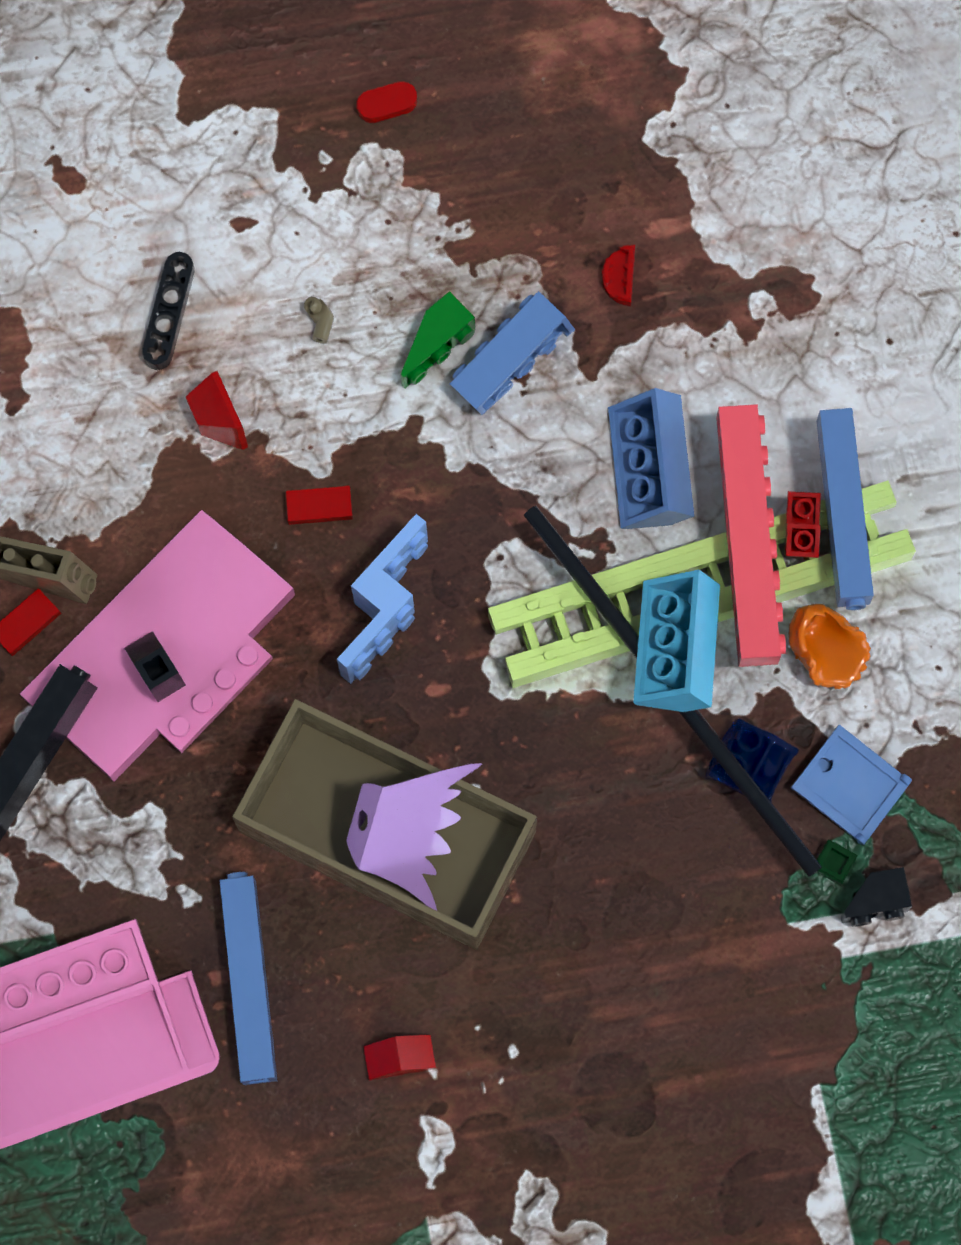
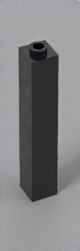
(41, 738)

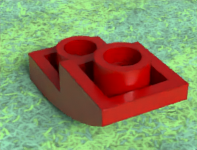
(802, 524)

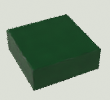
(835, 862)

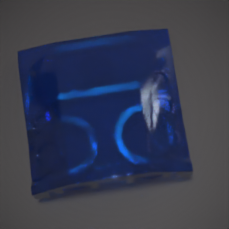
(759, 753)

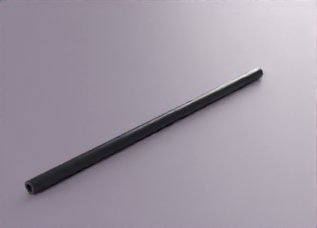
(693, 718)

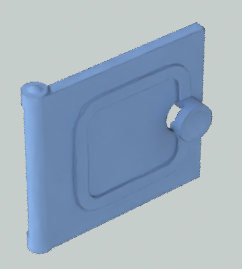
(856, 788)

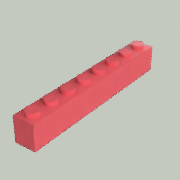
(749, 536)

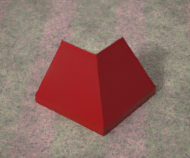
(216, 413)

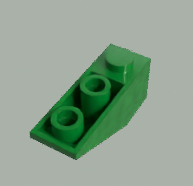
(440, 331)

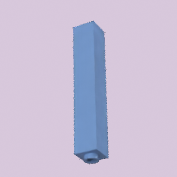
(844, 508)
(248, 979)

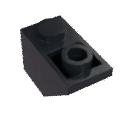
(155, 666)
(881, 895)

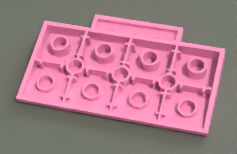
(205, 607)

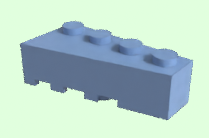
(511, 352)

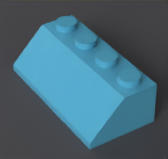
(677, 642)

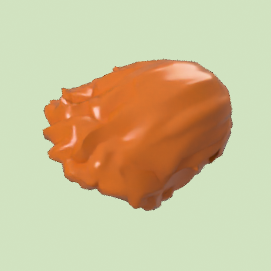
(828, 646)

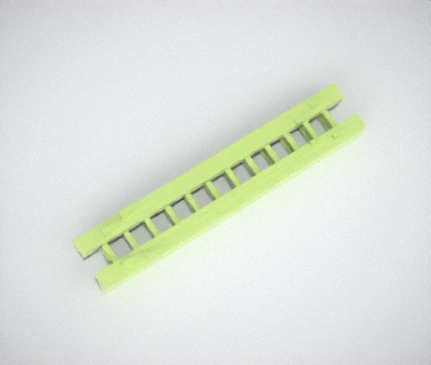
(604, 642)

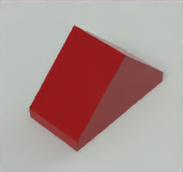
(399, 1056)

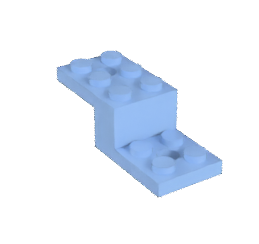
(384, 600)

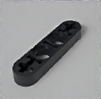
(172, 311)

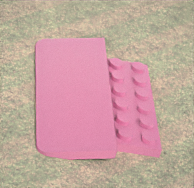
(94, 1032)

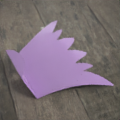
(404, 828)

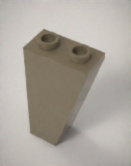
(46, 568)

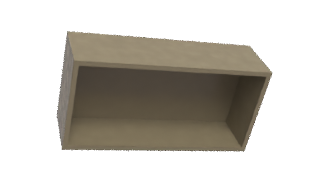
(306, 803)

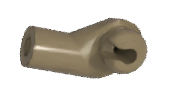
(322, 318)

